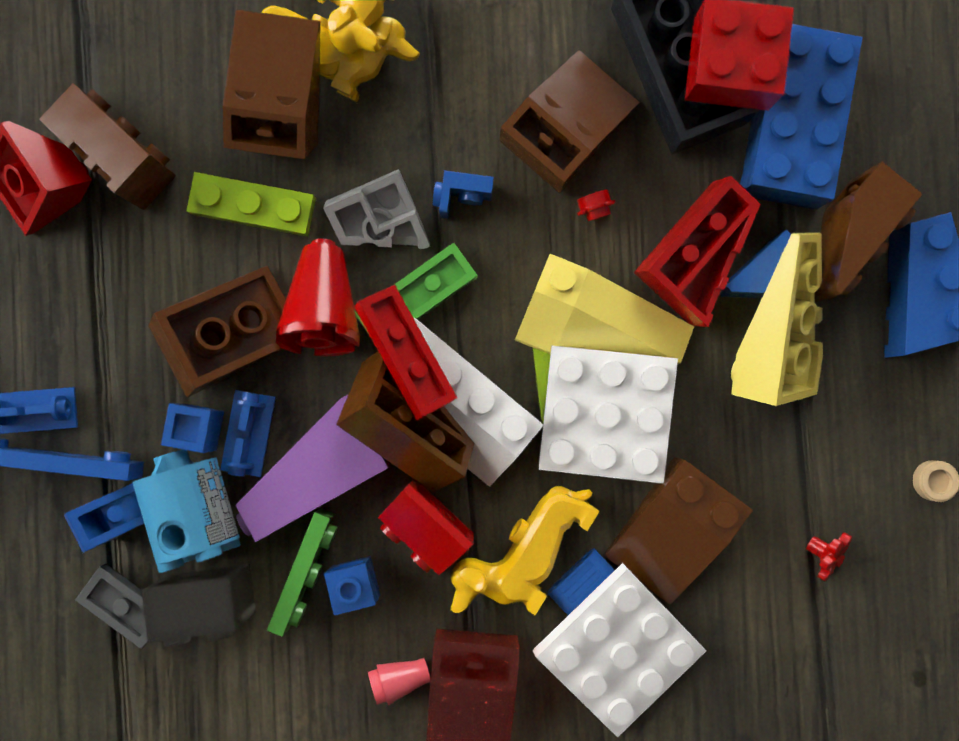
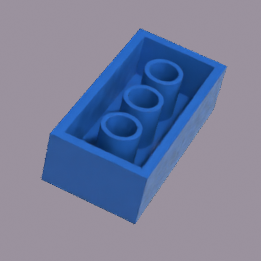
(800, 141)

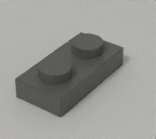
(116, 603)

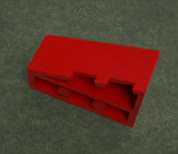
(699, 250)

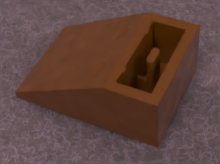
(272, 85)
(567, 120)
(859, 224)

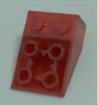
(472, 686)

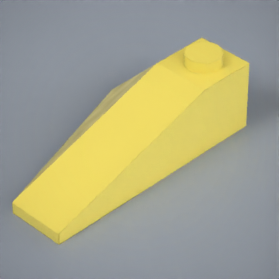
(593, 313)

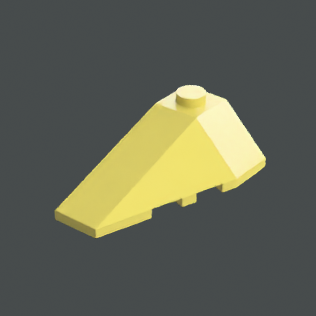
(779, 351)

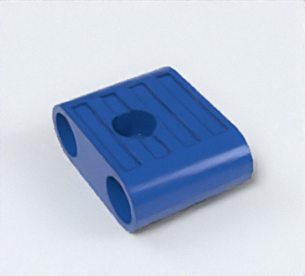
(580, 581)

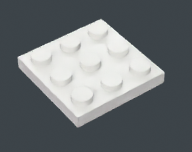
(607, 413)
(619, 650)

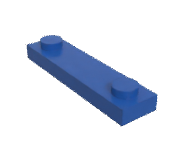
(111, 466)

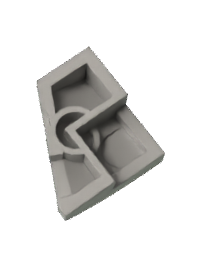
(377, 214)

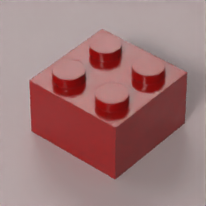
(739, 54)

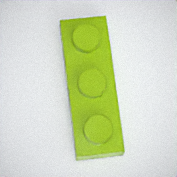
(251, 204)

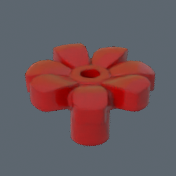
(830, 554)

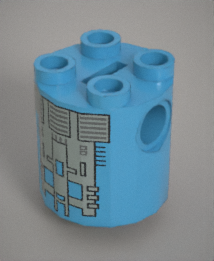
(185, 510)

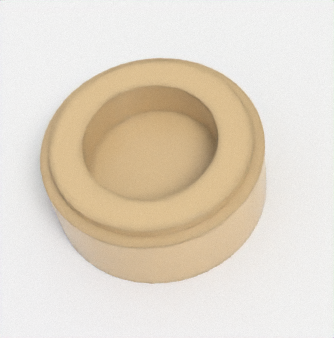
(936, 481)

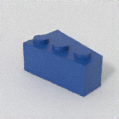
(923, 286)

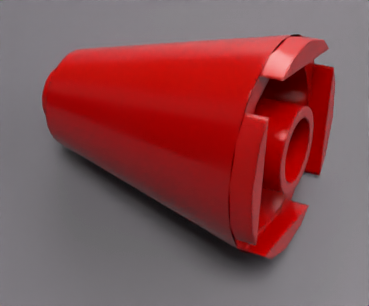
(319, 304)

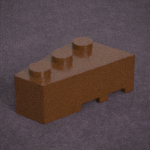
(109, 146)

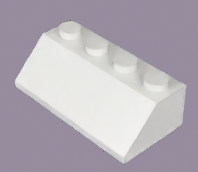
(484, 412)

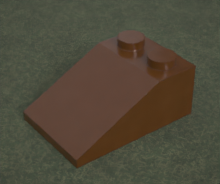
(220, 330)
(678, 530)

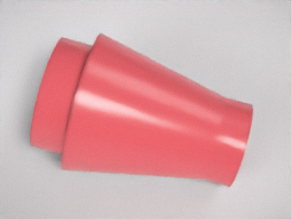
(398, 679)

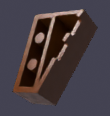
(427, 449)

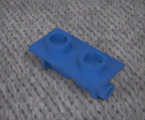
(38, 410)
(247, 434)

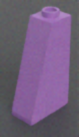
(308, 476)

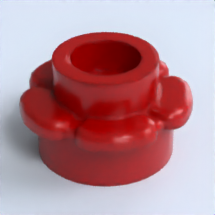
(595, 205)

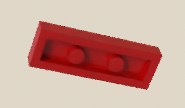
(405, 352)

